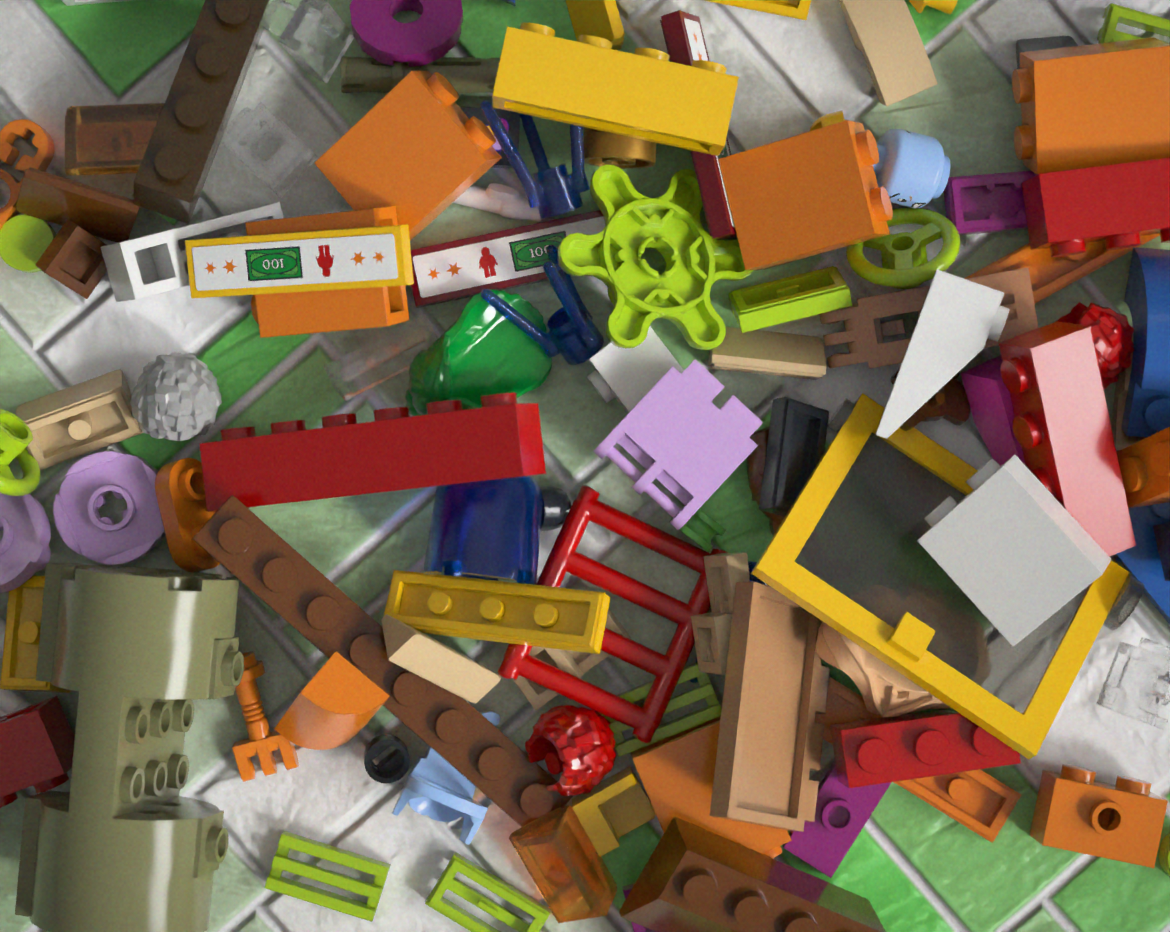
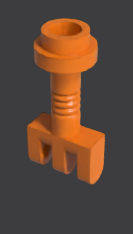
(261, 739)

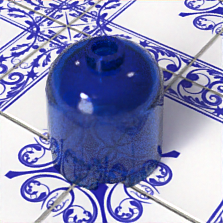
(486, 530)

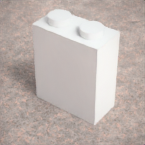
(1012, 548)

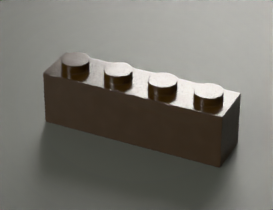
(198, 107)

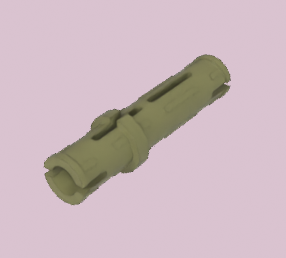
(464, 74)

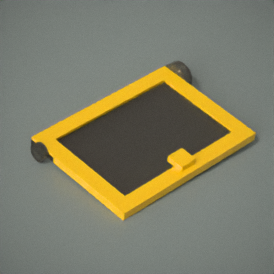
(858, 567)

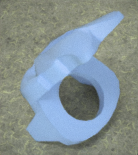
(442, 792)

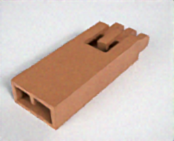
(866, 333)

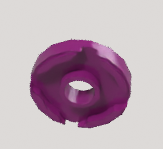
(412, 42)

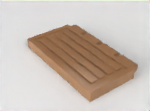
(769, 713)

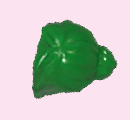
(479, 358)

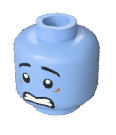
(911, 167)

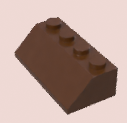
(720, 886)

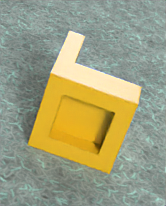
(613, 810)

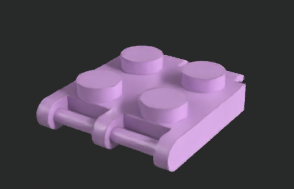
(683, 440)

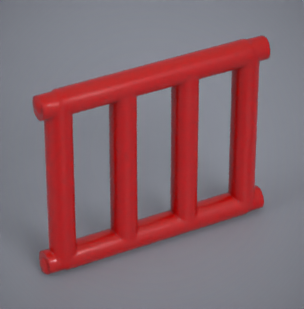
(665, 667)

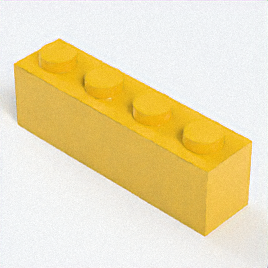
(615, 89)

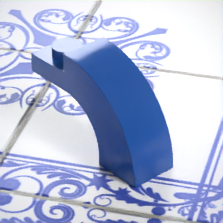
(1149, 304)

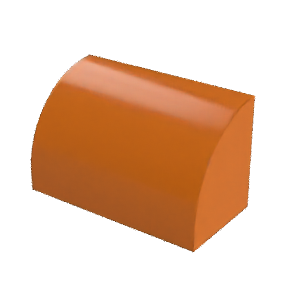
(332, 707)

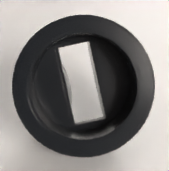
(554, 507)
(391, 767)

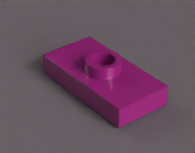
(986, 202)
(838, 821)

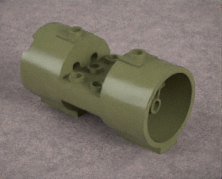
(123, 841)

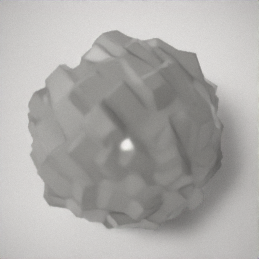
(176, 397)

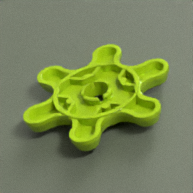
(635, 289)

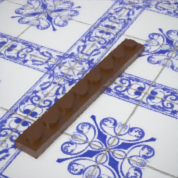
(338, 624)

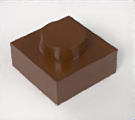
(74, 259)

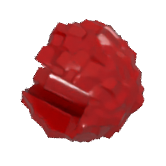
(1110, 336)
(573, 743)

